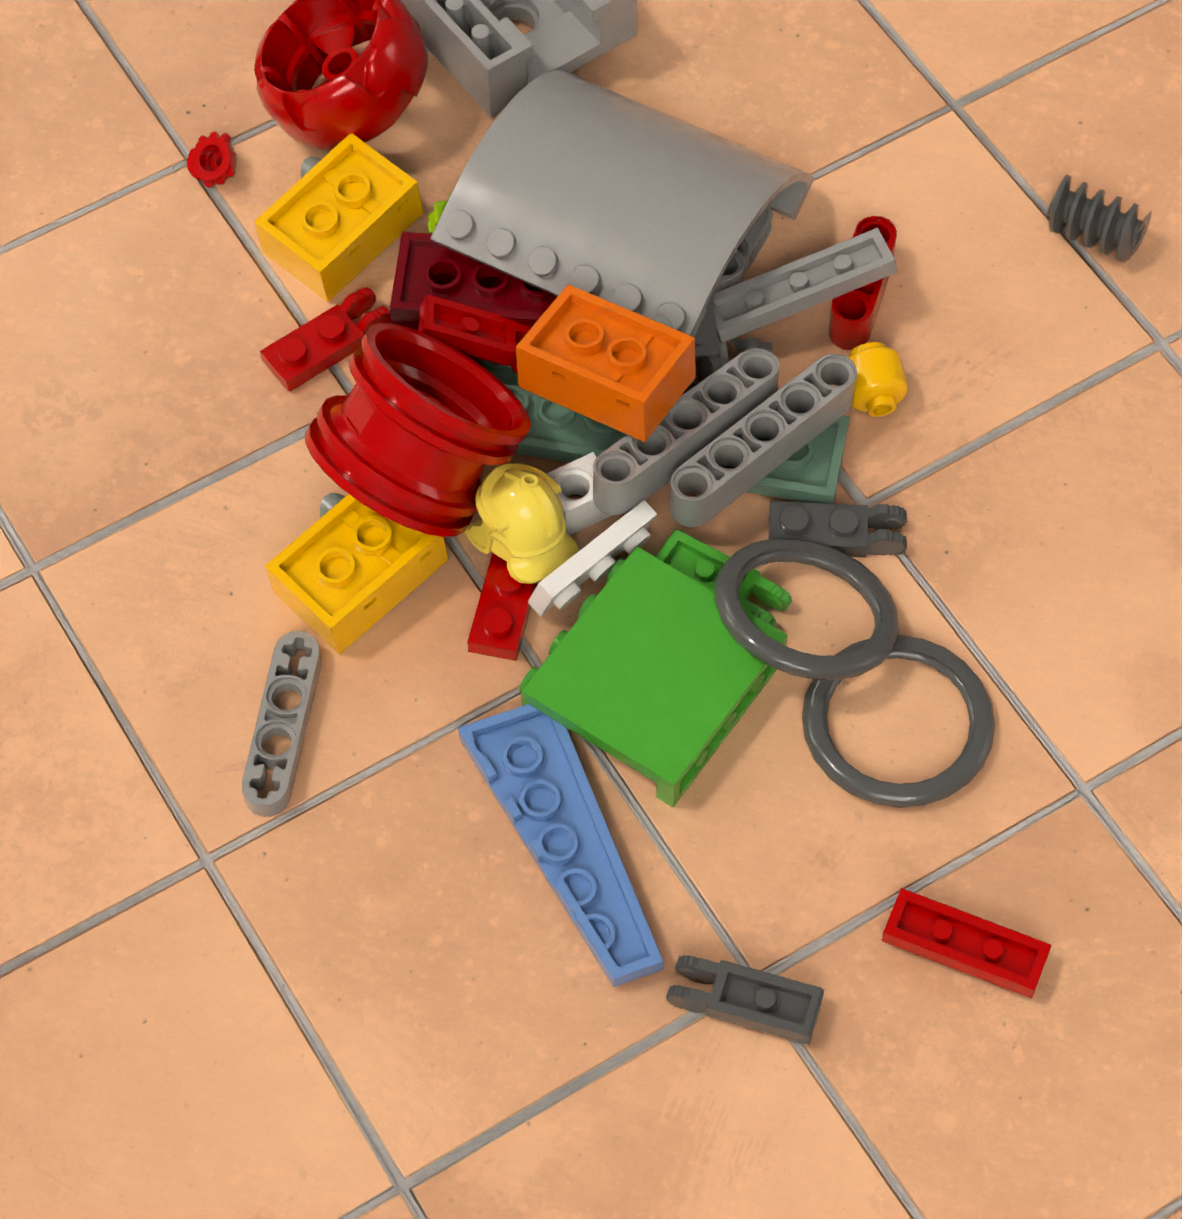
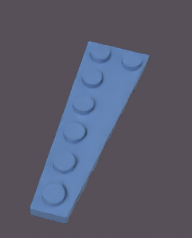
(554, 811)

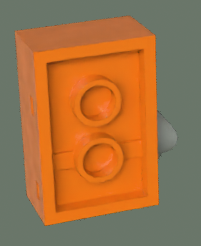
(606, 362)

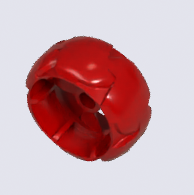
(361, 90)

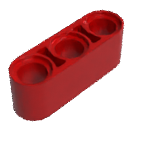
(863, 302)

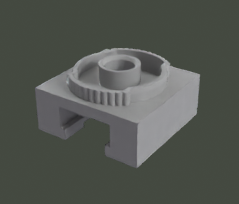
(495, 57)

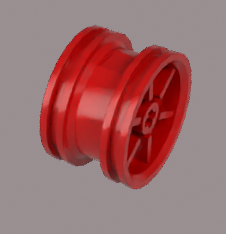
(416, 430)

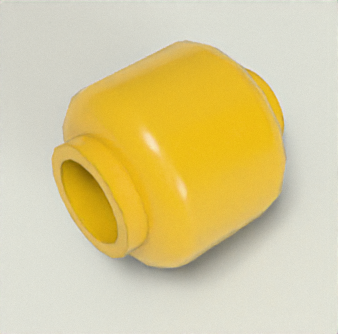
(879, 379)

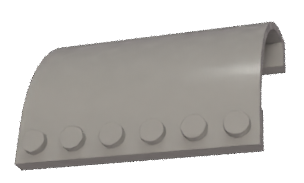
(611, 199)

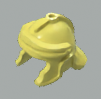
(522, 522)

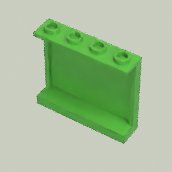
(650, 673)

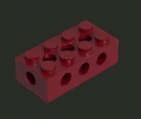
(440, 272)

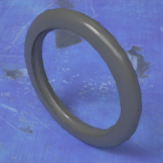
(788, 659)
(905, 794)

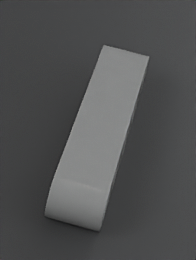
(754, 458)
(637, 469)

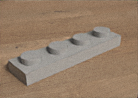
(802, 284)

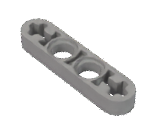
(287, 723)

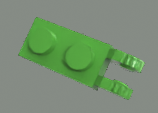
(703, 565)

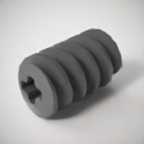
(1096, 220)

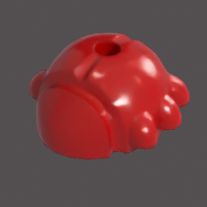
(212, 159)

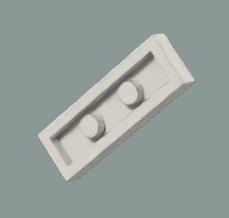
(593, 560)

